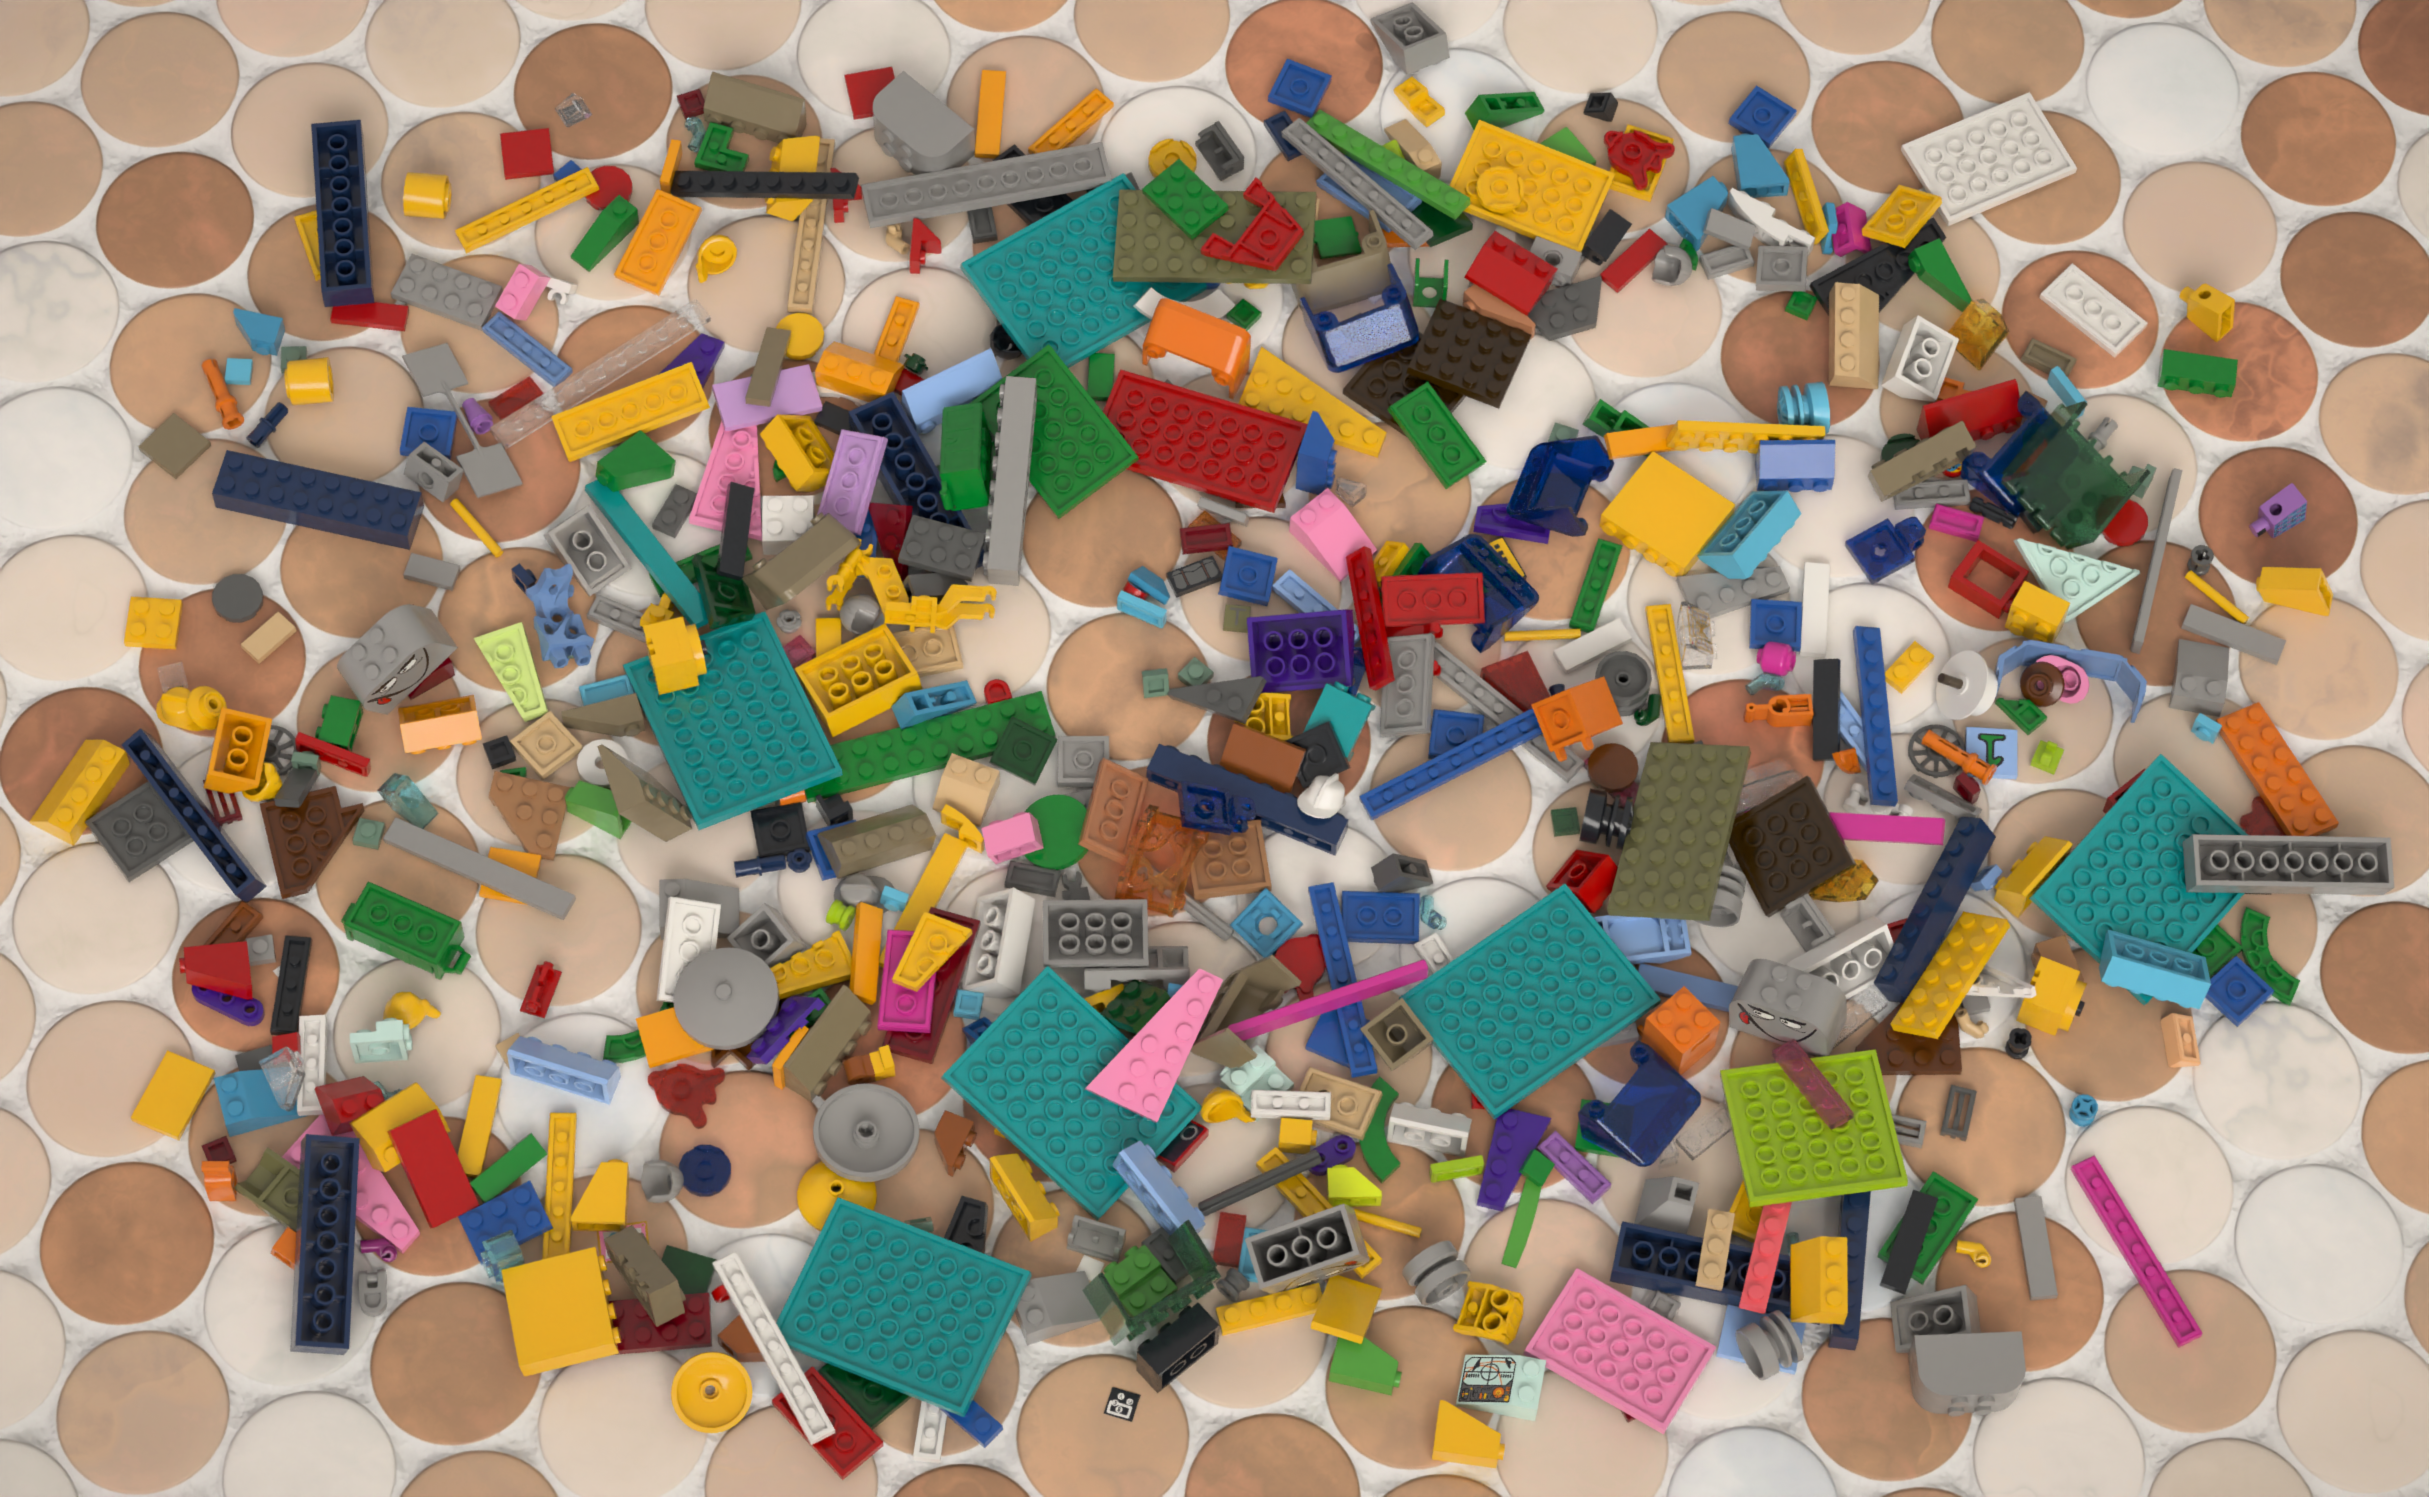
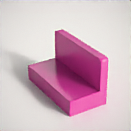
(1849, 230)

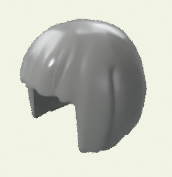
(1672, 266)
(859, 613)
(661, 1181)

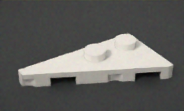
(1998, 984)

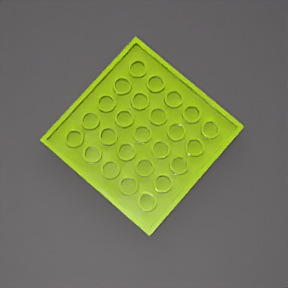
(1789, 1148)

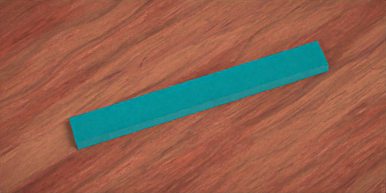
(649, 552)

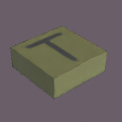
(1236, 618)

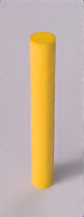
(476, 527)
(2216, 597)
(1542, 634)
(1388, 1223)

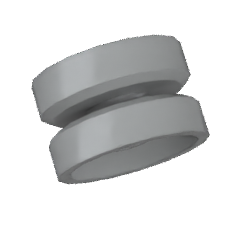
(1436, 1273)

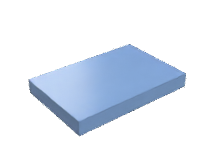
(1737, 1318)

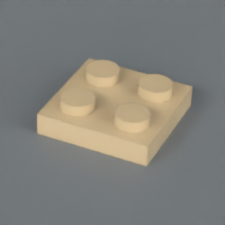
(546, 745)

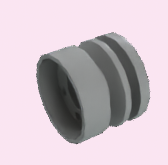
(1728, 898)
(1769, 1345)

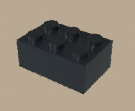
(1177, 1346)

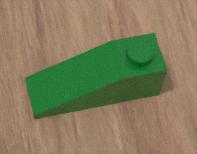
(1504, 108)
(606, 233)
(1939, 273)

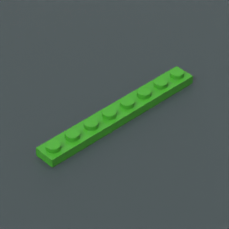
(1389, 165)

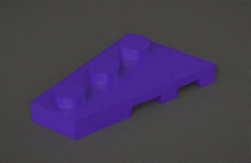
(702, 353)
(1497, 522)
(789, 1019)

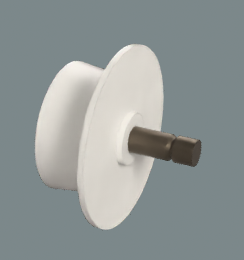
(1965, 686)

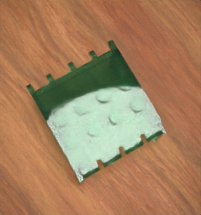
(2068, 480)
(1196, 1261)

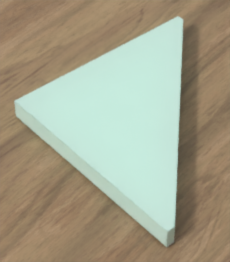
(2073, 575)

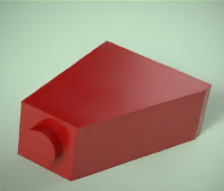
(219, 968)

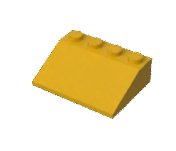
(858, 679)

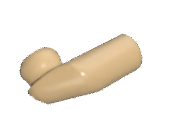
(894, 239)
(1966, 1025)

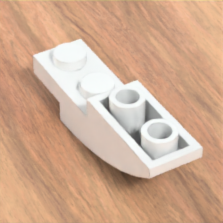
(1768, 229)

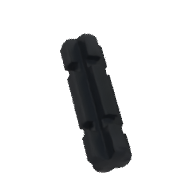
(1993, 512)

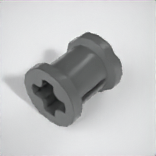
(2204, 564)

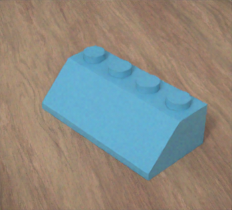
(1750, 533)
(2154, 970)

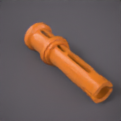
(225, 403)
(1969, 762)

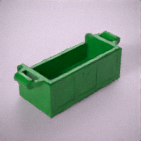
(965, 457)
(406, 930)

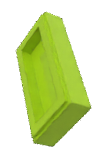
(1456, 1169)

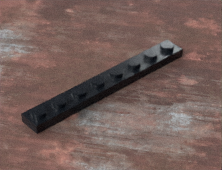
(765, 184)

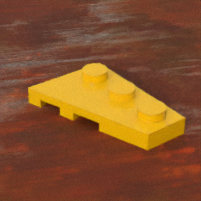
(928, 950)

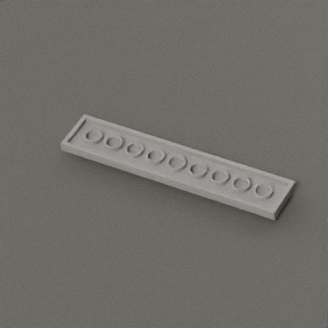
(985, 184)

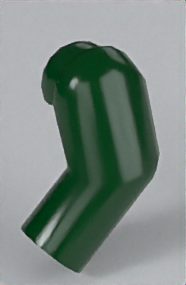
(1650, 714)

